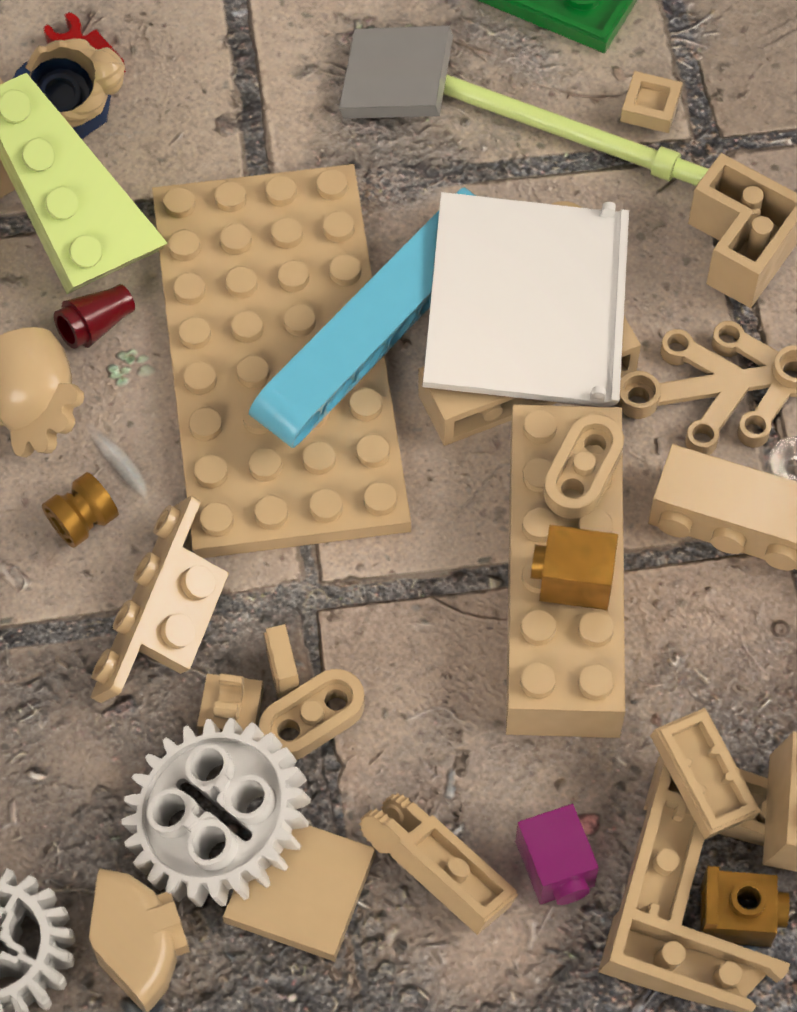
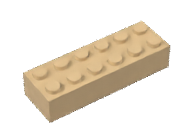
(560, 657)

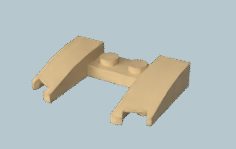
(647, 933)

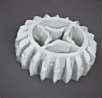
(37, 973)

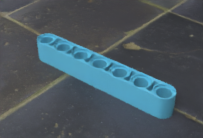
(350, 341)

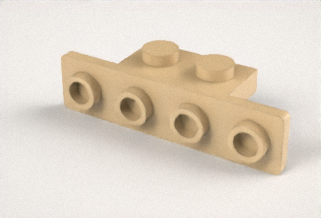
(168, 606)

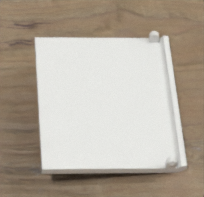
(527, 300)

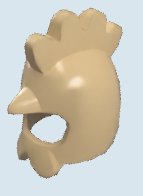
(36, 390)

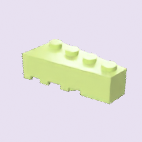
(67, 192)

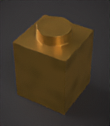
(576, 567)

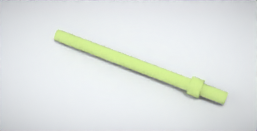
(662, 162)

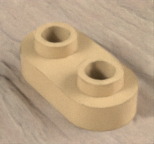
(581, 469)
(308, 713)

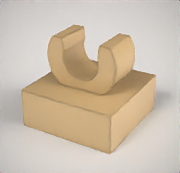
(230, 697)

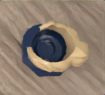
(76, 80)

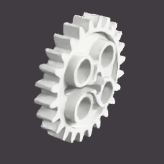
(179, 853)

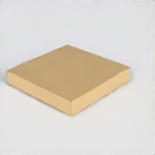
(310, 900)

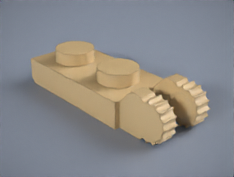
(439, 861)

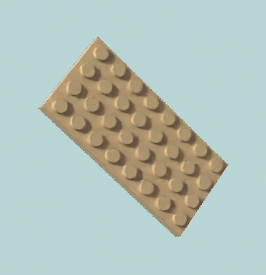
(245, 288)

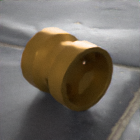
(76, 512)

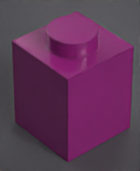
(557, 855)

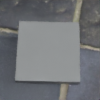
(396, 72)

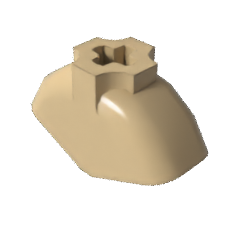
(136, 936)

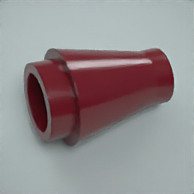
(91, 316)

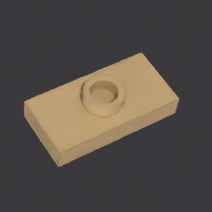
(705, 773)

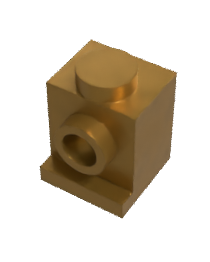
(728, 920)

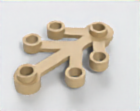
(724, 381)

